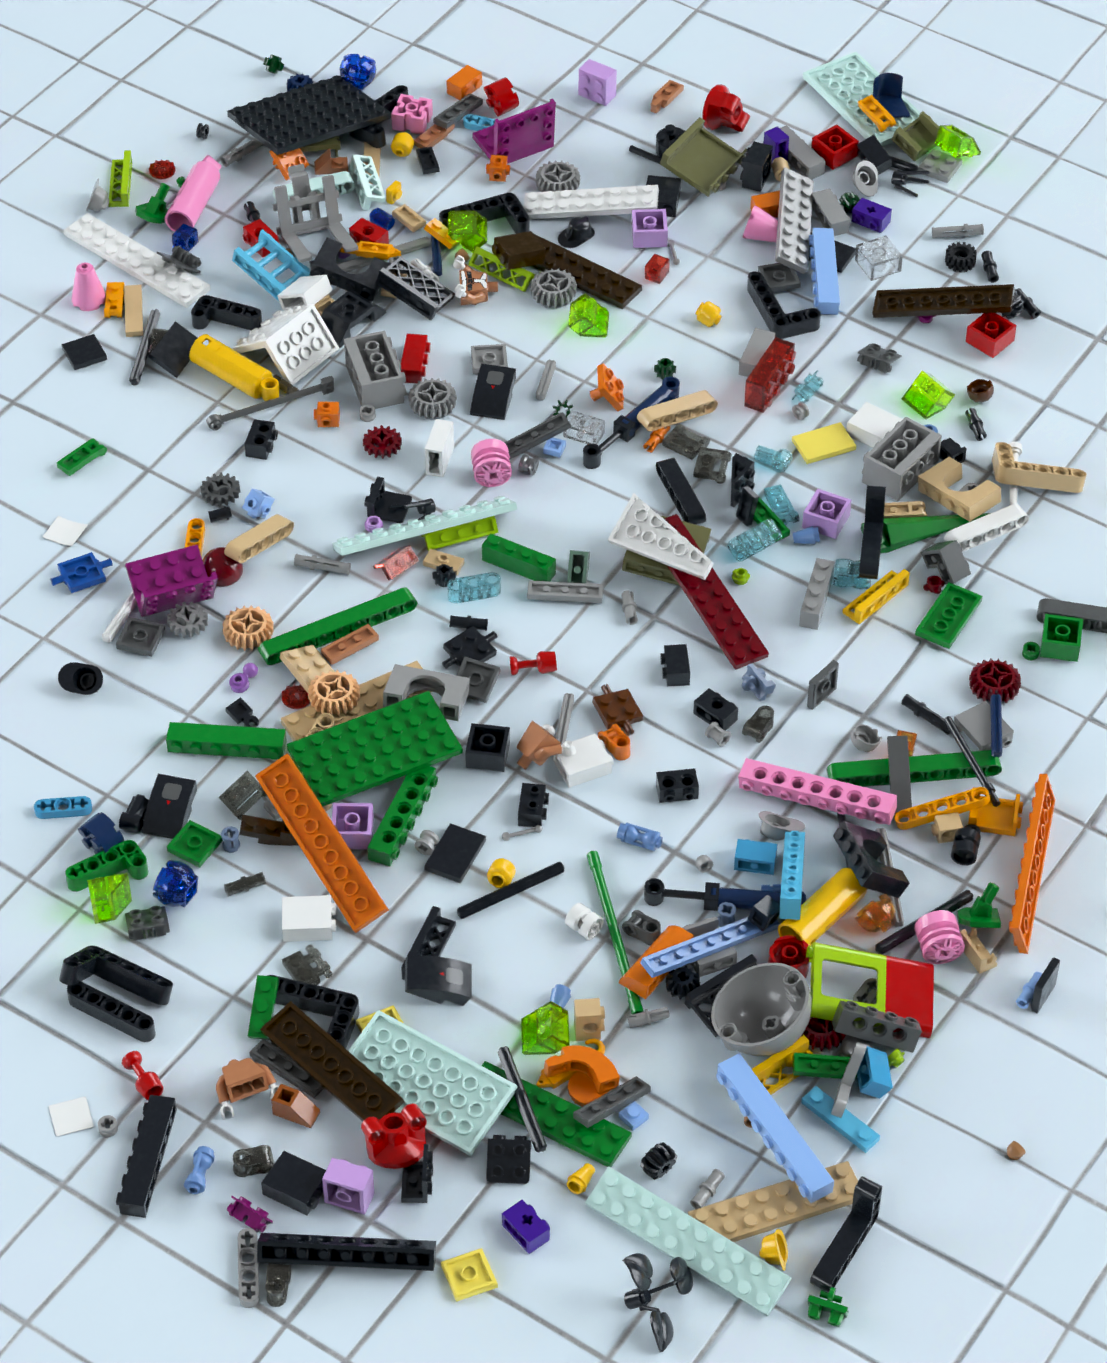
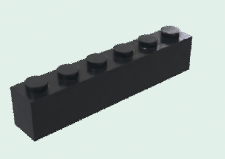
(147, 1156)

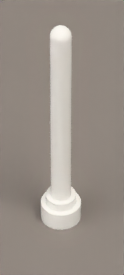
(1017, 451)

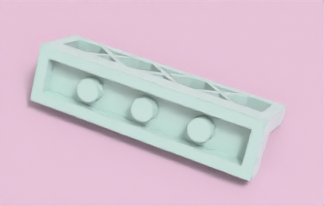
(361, 179)

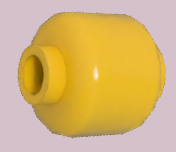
(402, 144)
(708, 314)
(501, 873)

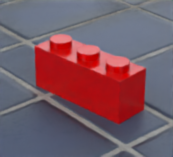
(415, 357)

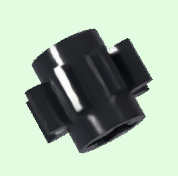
(443, 575)

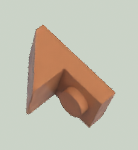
(329, 165)

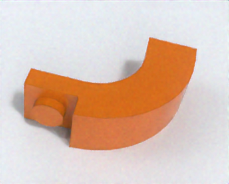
(586, 1061)

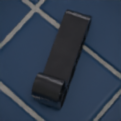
(226, 312)

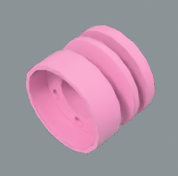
(491, 462)
(939, 937)

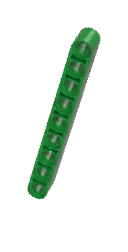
(339, 624)
(922, 768)

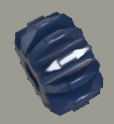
(298, 81)

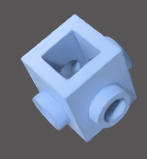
(258, 504)

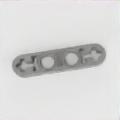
(248, 1267)

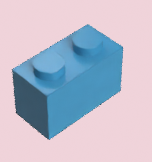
(755, 856)
(874, 1073)

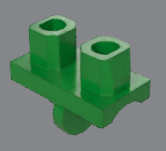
(837, 1311)

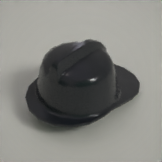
(577, 233)
(80, 678)

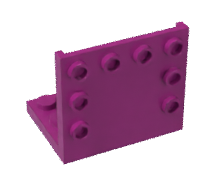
(519, 134)
(170, 580)

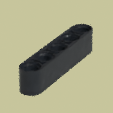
(680, 491)
(111, 1011)

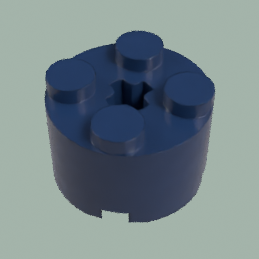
(100, 833)

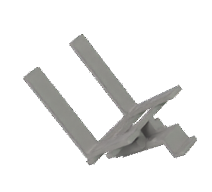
(307, 200)

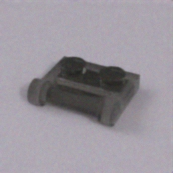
(685, 442)
(706, 462)
(241, 791)

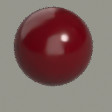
(227, 569)

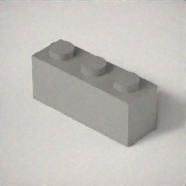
(830, 211)
(755, 350)

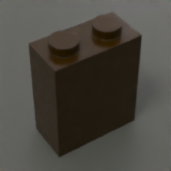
(519, 250)

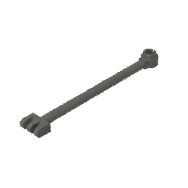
(327, 386)

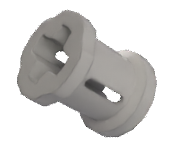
(717, 734)

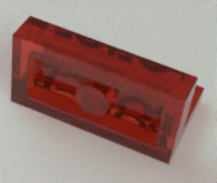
(397, 562)

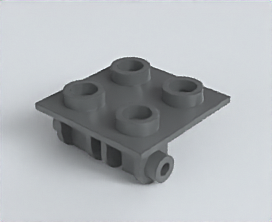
(182, 259)
(883, 357)
(150, 918)

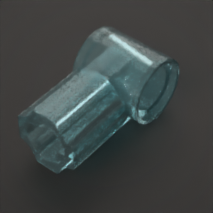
(778, 460)

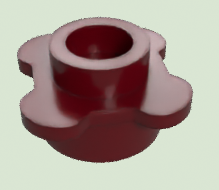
(934, 584)

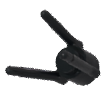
(900, 178)
(424, 507)

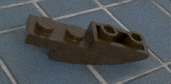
(267, 831)

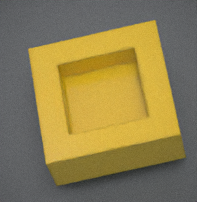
(393, 192)

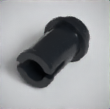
(220, 514)

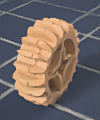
(247, 627)
(334, 692)

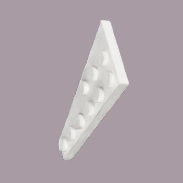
(653, 537)

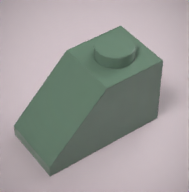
(578, 566)

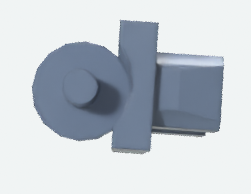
(755, 681)

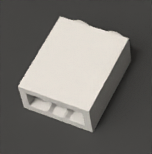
(305, 291)
(871, 424)
(439, 448)
(587, 763)
(308, 918)

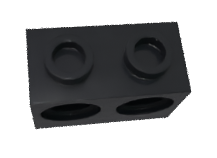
(260, 439)
(677, 785)

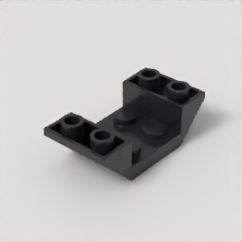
(347, 313)

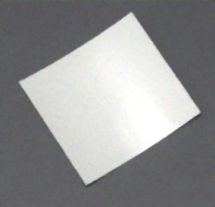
(64, 531)

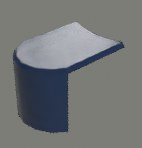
(888, 92)

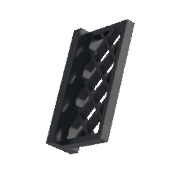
(412, 294)
(711, 988)

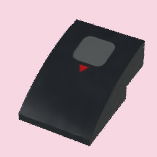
(493, 391)
(169, 806)
(438, 979)

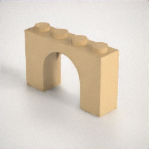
(966, 504)

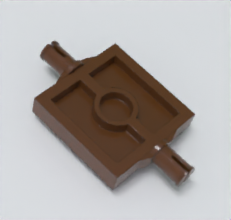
(617, 709)

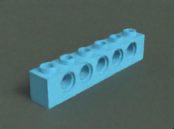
(792, 875)

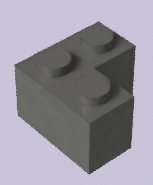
(948, 559)

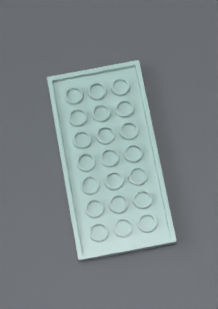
(846, 83)
(451, 1090)

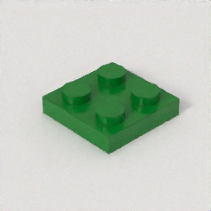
(194, 843)

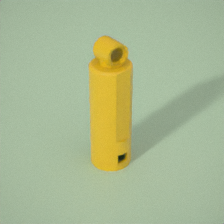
(234, 368)
(825, 907)

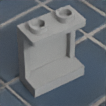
(977, 726)
(714, 962)

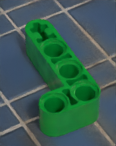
(118, 858)

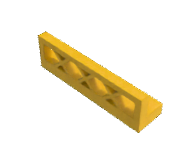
(874, 601)
(778, 1062)

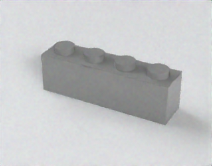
(803, 157)
(817, 593)

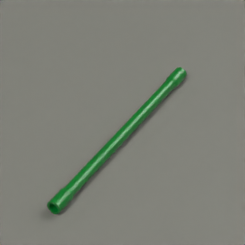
(596, 868)

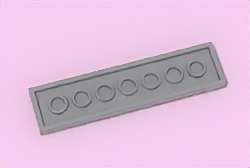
(794, 220)

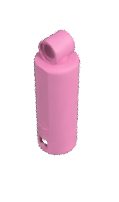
(194, 194)

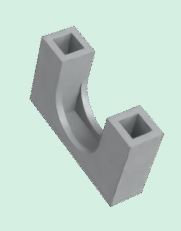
(407, 680)

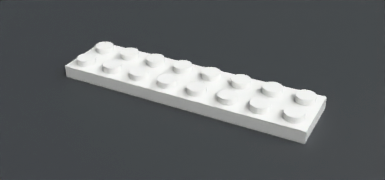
(590, 202)

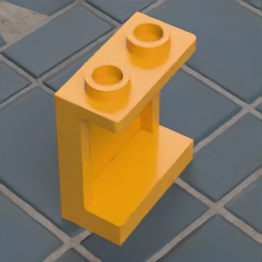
(998, 819)

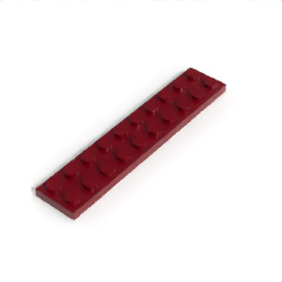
(719, 611)

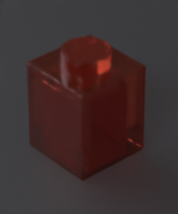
(657, 268)

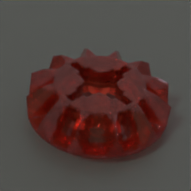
(157, 172)
(291, 700)

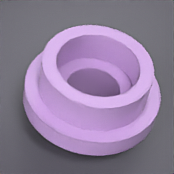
(372, 523)

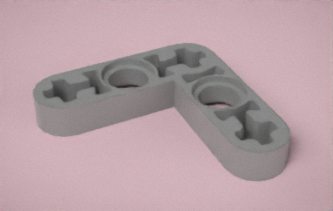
(847, 1080)

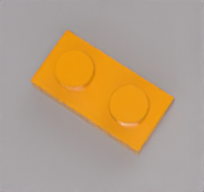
(440, 232)

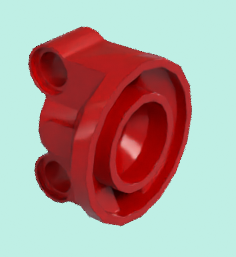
(724, 109)
(396, 1138)

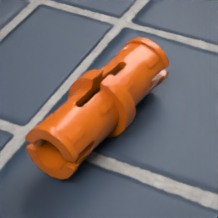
(655, 438)

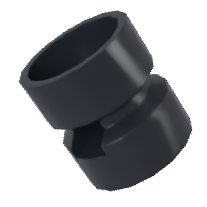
(965, 846)

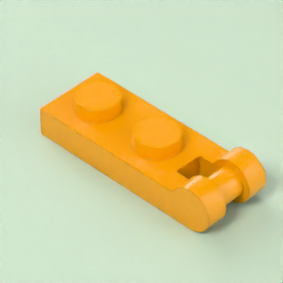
(876, 113)
(114, 299)

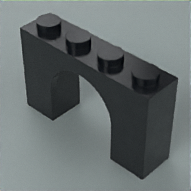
(361, 284)
(861, 850)

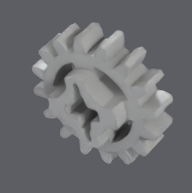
(196, 620)

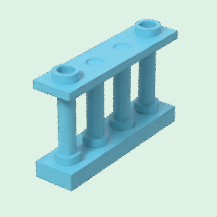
(259, 274)

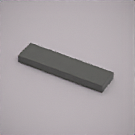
(458, 111)
(537, 435)
(899, 771)
(285, 1067)
(611, 1102)

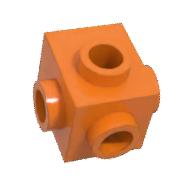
(498, 168)
(327, 414)

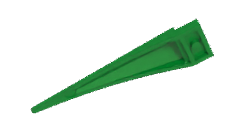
(908, 530)

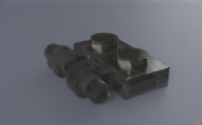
(300, 968)

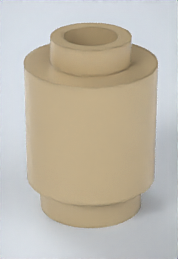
(777, 166)

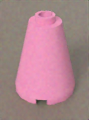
(761, 226)
(87, 288)

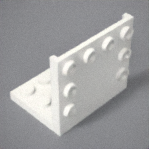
(294, 339)

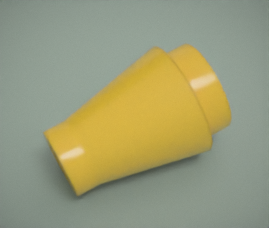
(580, 1179)

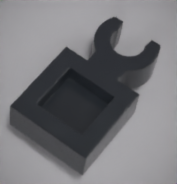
(241, 712)

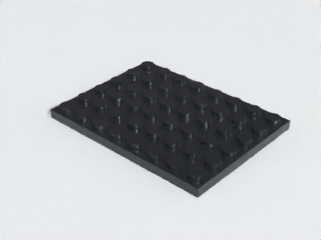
(308, 114)

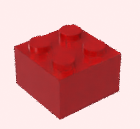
(835, 146)
(990, 333)

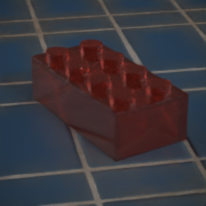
(769, 375)

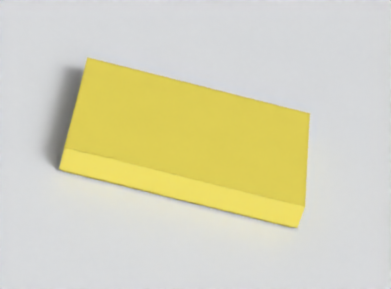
(823, 443)

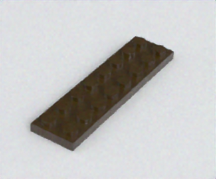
(589, 275)
(943, 301)
(331, 1064)

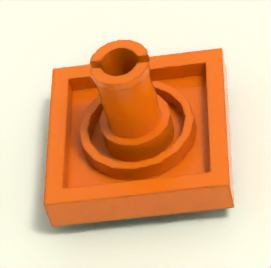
(288, 159)
(608, 387)

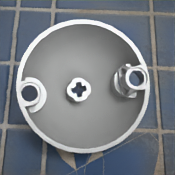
(762, 1009)

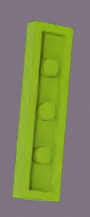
(124, 182)
(493, 259)
(460, 533)

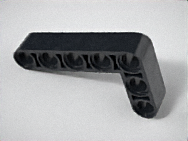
(375, 134)
(493, 208)
(776, 320)
(872, 532)
(117, 971)
(316, 999)
(850, 1236)

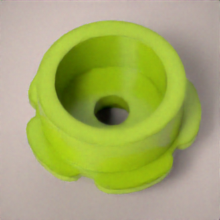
(740, 576)
(896, 1058)

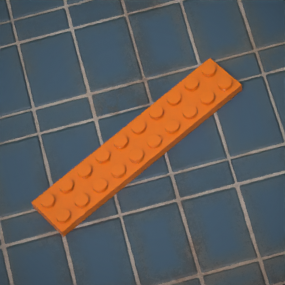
(322, 843)
(1032, 864)

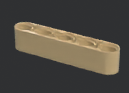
(677, 410)
(259, 538)

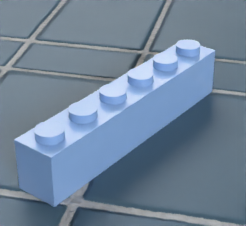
(825, 271)

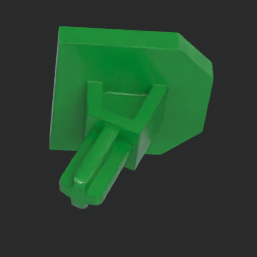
(155, 209)
(981, 913)

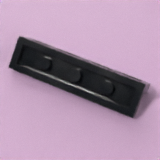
(427, 934)

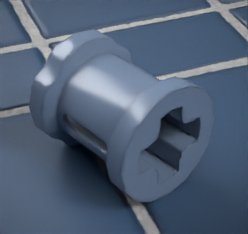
(234, 834)
(726, 913)

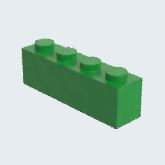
(518, 559)

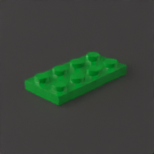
(948, 615)

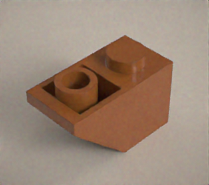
(294, 1106)

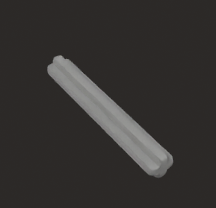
(564, 718)

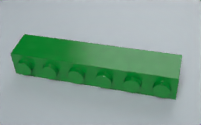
(226, 740)

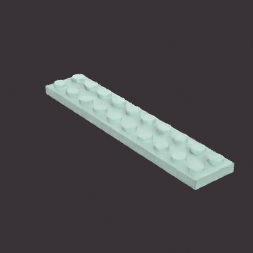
(419, 527)
(688, 1238)

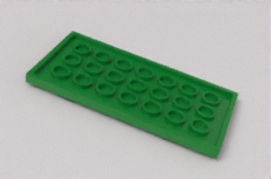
(374, 748)

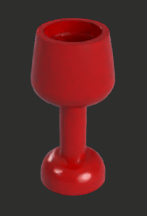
(544, 661)
(147, 1082)

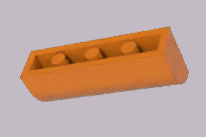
(637, 977)

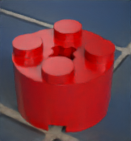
(501, 96)
(790, 952)

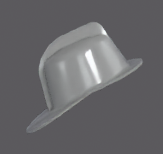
(866, 178)
(99, 198)
(774, 825)

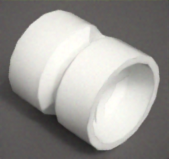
(584, 921)

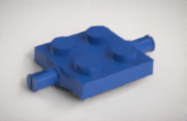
(81, 572)

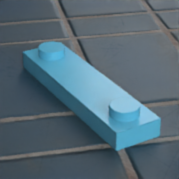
(848, 1125)

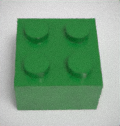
(1061, 637)

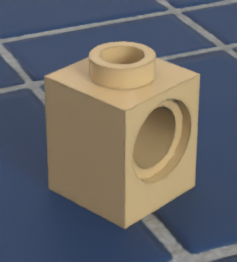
(946, 827)

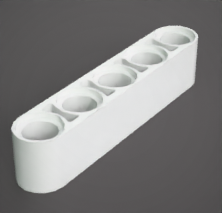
(988, 527)

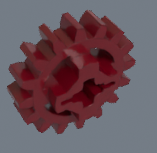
(382, 442)

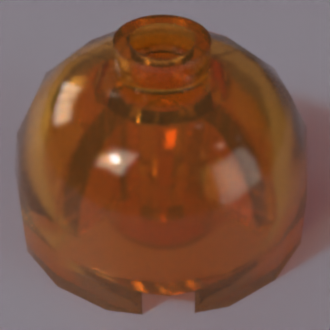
(877, 915)

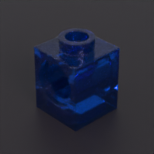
(185, 237)

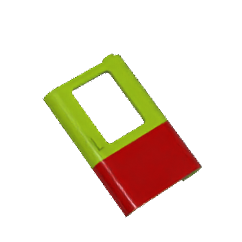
(902, 984)

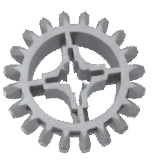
(557, 177)
(553, 287)
(443, 398)

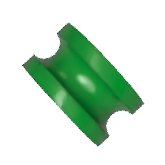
(1031, 655)

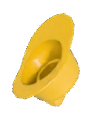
(775, 1249)

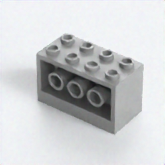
(375, 370)
(901, 458)

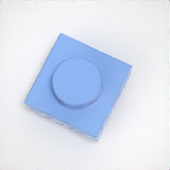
(554, 447)
(633, 1115)

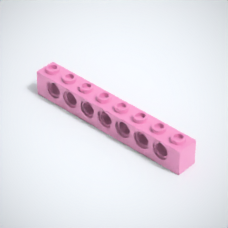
(817, 791)

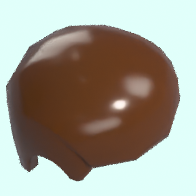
(980, 390)

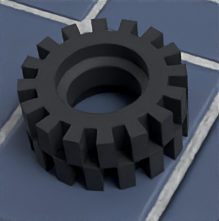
(959, 250)

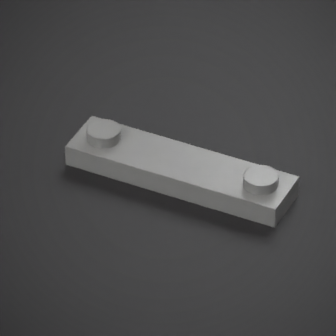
(565, 591)

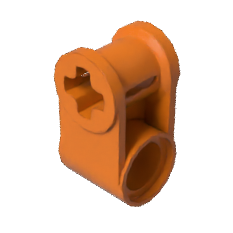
(616, 742)

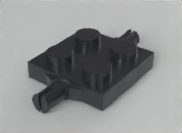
(470, 645)

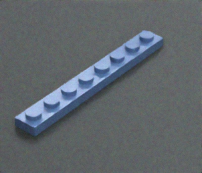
(702, 946)

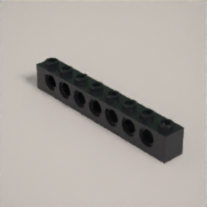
(346, 1251)

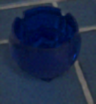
(358, 70)
(175, 884)

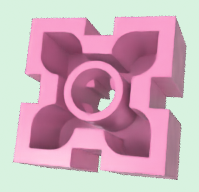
(411, 114)

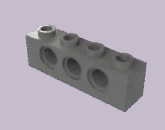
(905, 1039)

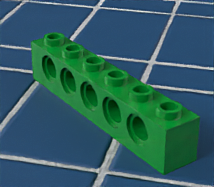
(401, 816)

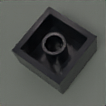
(756, 166)
(487, 747)

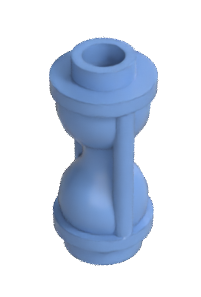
(630, 834)
(202, 1161)

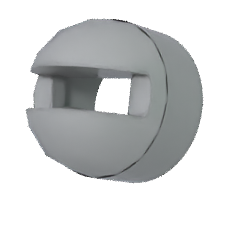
(704, 863)

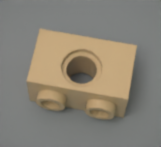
(588, 1019)

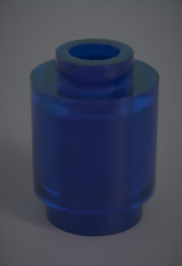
(382, 218)

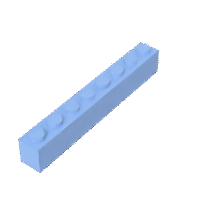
(775, 1128)

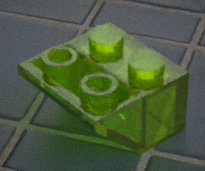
(956, 142)
(468, 229)
(588, 317)
(927, 395)
(109, 896)
(545, 1030)

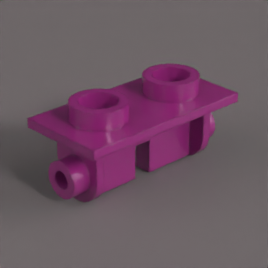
(241, 1209)

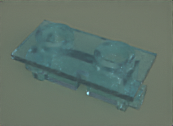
(811, 382)

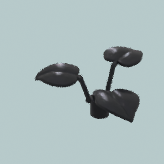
(641, 1272)

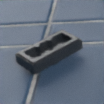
(427, 160)
(747, 506)

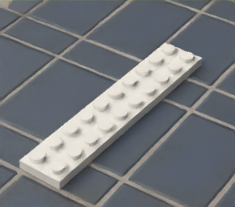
(136, 260)

